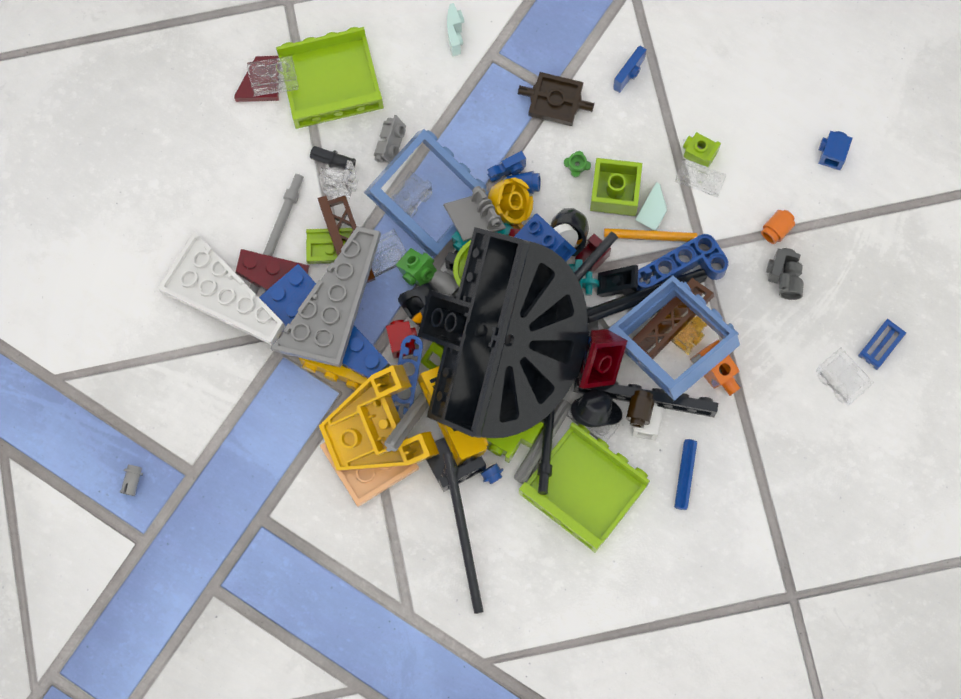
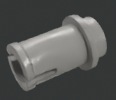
(131, 480)

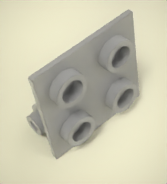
(474, 212)

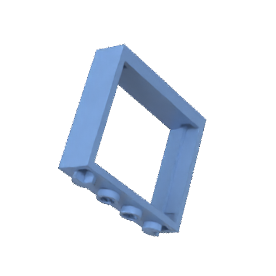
(396, 213)
(697, 304)

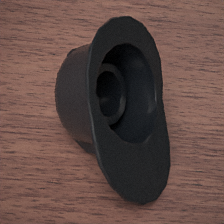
(596, 409)

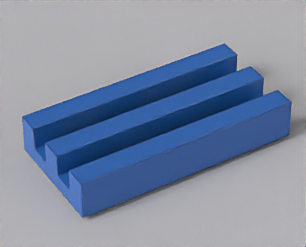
(870, 358)

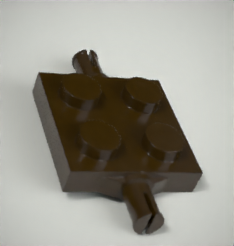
(555, 99)

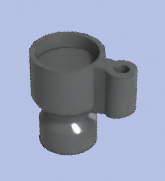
(790, 283)

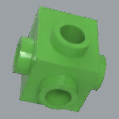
(418, 272)

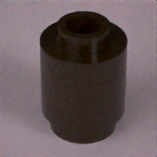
(640, 409)

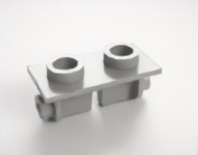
(393, 131)

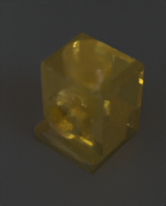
(690, 335)

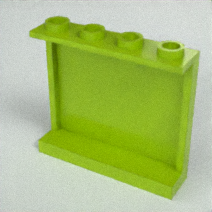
(332, 77)
(587, 487)

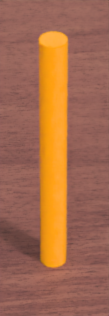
(651, 235)

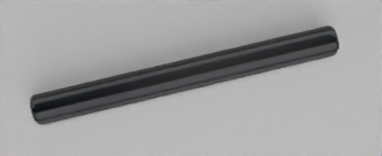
(631, 300)

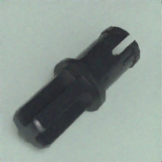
(330, 158)

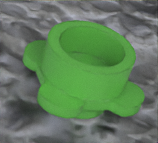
(578, 157)

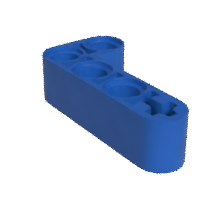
(677, 267)

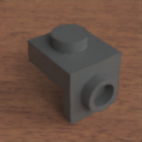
(776, 265)

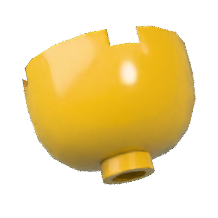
(511, 200)

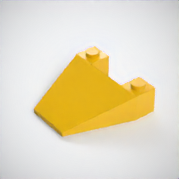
(366, 419)

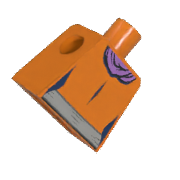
(727, 368)

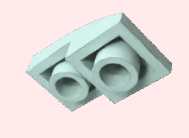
(454, 28)

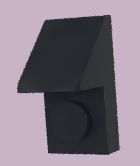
(618, 281)

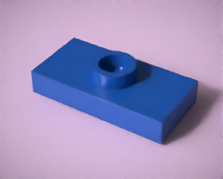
(630, 69)

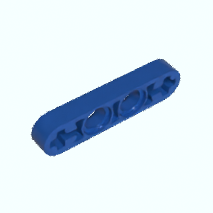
(413, 378)

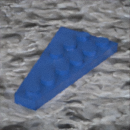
(289, 294)

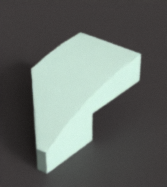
(653, 209)

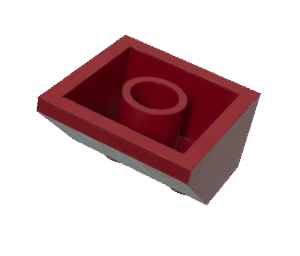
(601, 359)

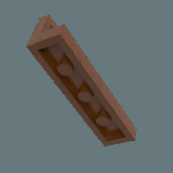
(333, 228)
(668, 317)

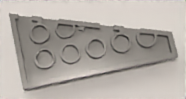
(329, 311)

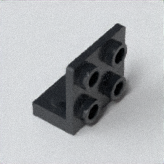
(466, 470)

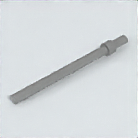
(290, 197)

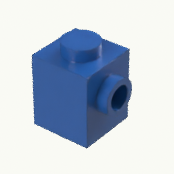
(834, 149)

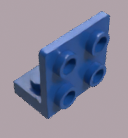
(540, 232)

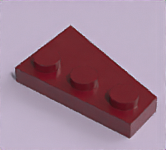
(264, 269)

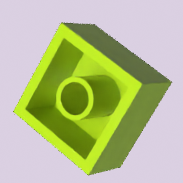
(616, 186)

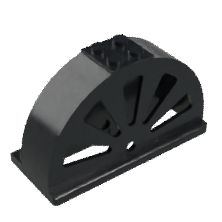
(507, 337)

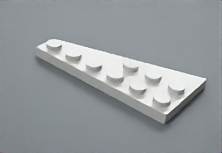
(215, 289)

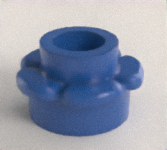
(492, 474)

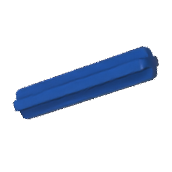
(685, 474)

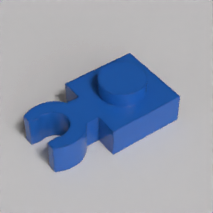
(512, 165)

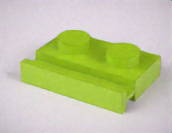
(320, 246)

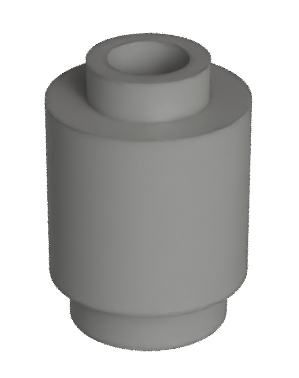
(445, 283)

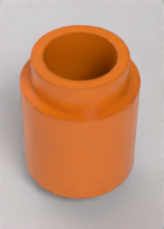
(778, 226)

